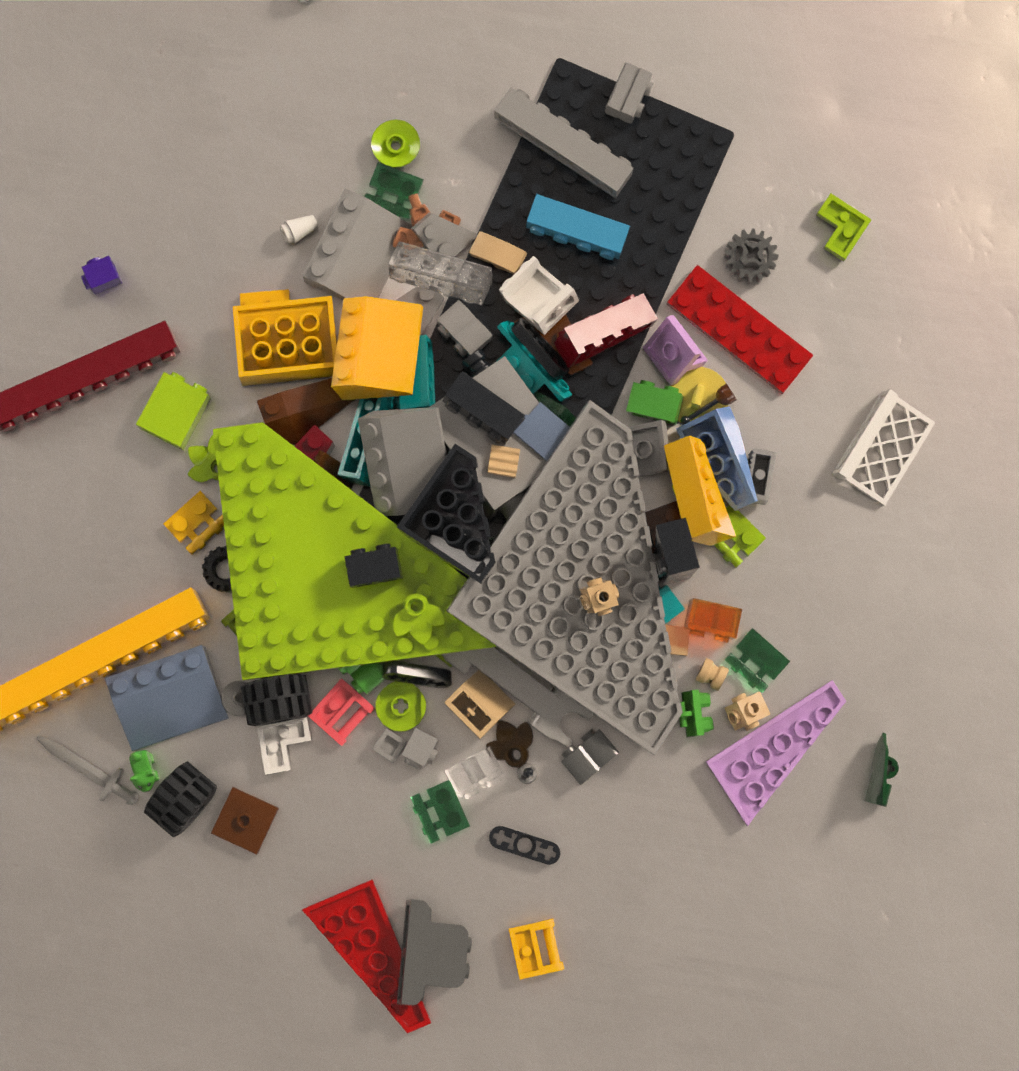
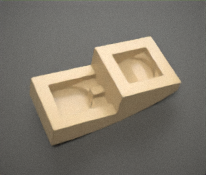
(497, 252)

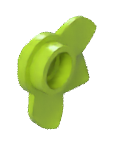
(205, 462)
(417, 622)

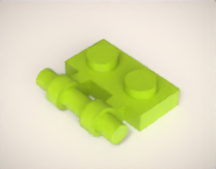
(746, 538)

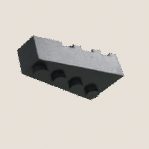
(674, 552)

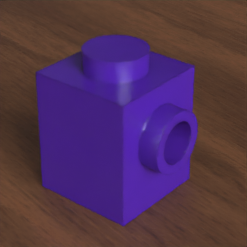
(100, 274)

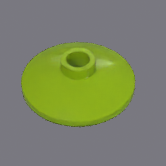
(395, 132)

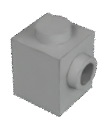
(420, 749)

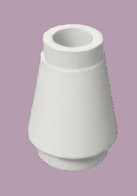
(298, 228)

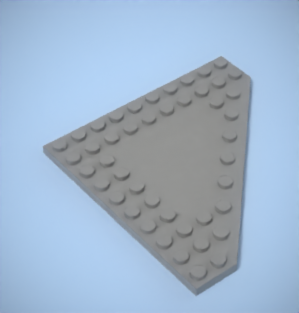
(571, 527)

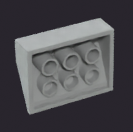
(354, 249)
(401, 455)

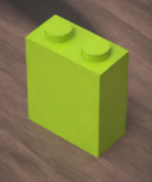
(174, 410)

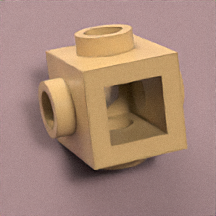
(590, 596)
(747, 711)

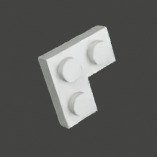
(274, 742)

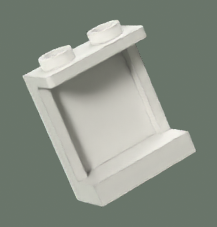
(538, 295)

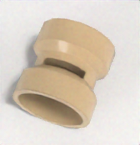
(712, 674)

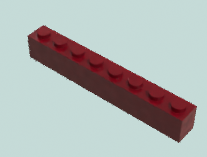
(86, 374)

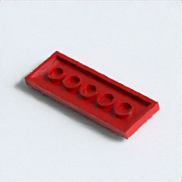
(739, 329)

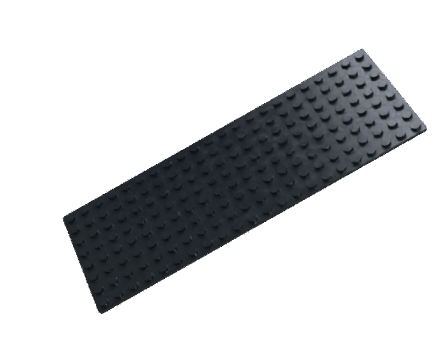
(673, 172)

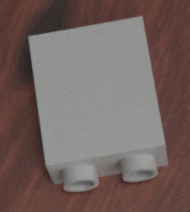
(499, 492)

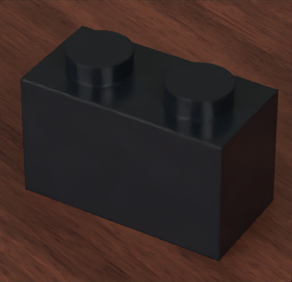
(373, 566)

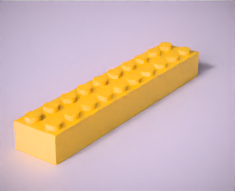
(101, 656)

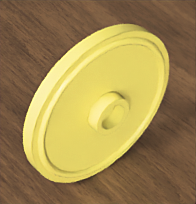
(699, 389)

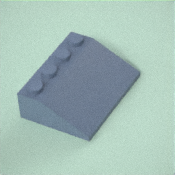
(167, 697)

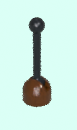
(723, 396)

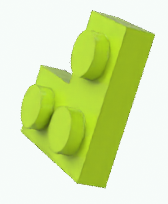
(848, 224)

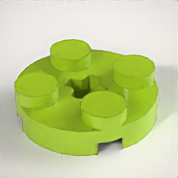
(410, 717)

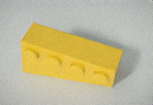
(698, 491)

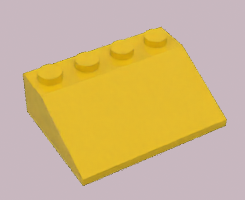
(285, 340)
(376, 348)

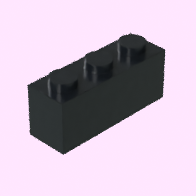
(482, 408)

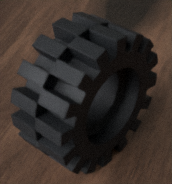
(209, 570)

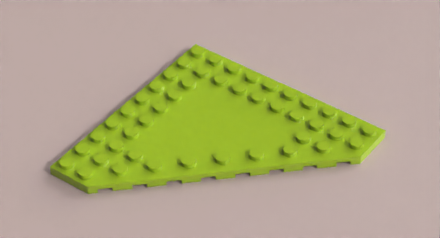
(288, 568)

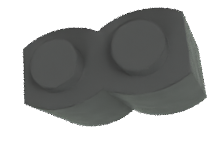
(588, 756)

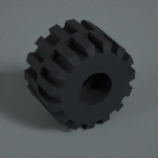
(276, 699)
(180, 799)

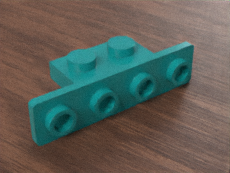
(529, 368)

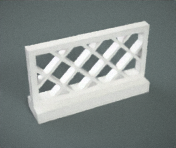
(868, 432)

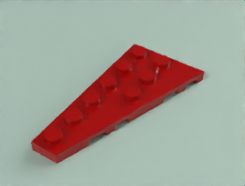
(366, 940)

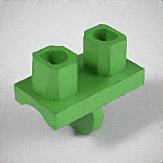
(692, 716)

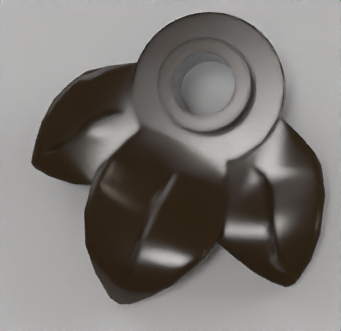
(511, 739)

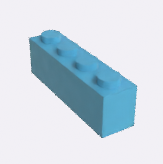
(577, 226)

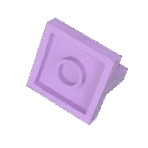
(673, 350)

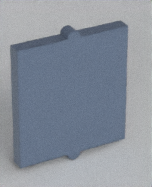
(542, 431)

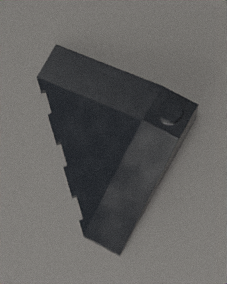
(451, 517)

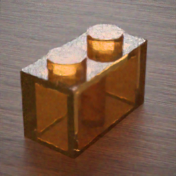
(712, 619)

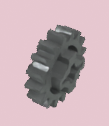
(757, 263)

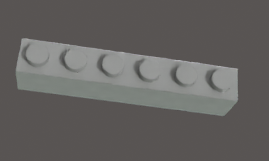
(563, 142)

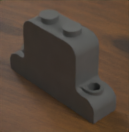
(430, 954)

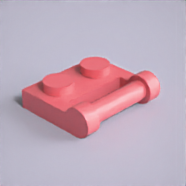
(335, 705)

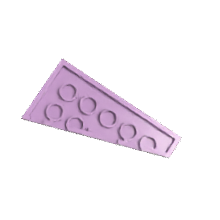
(765, 757)

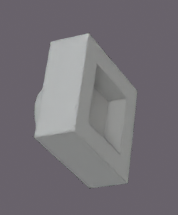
(389, 745)

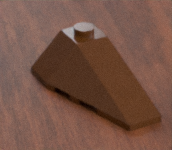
(299, 409)

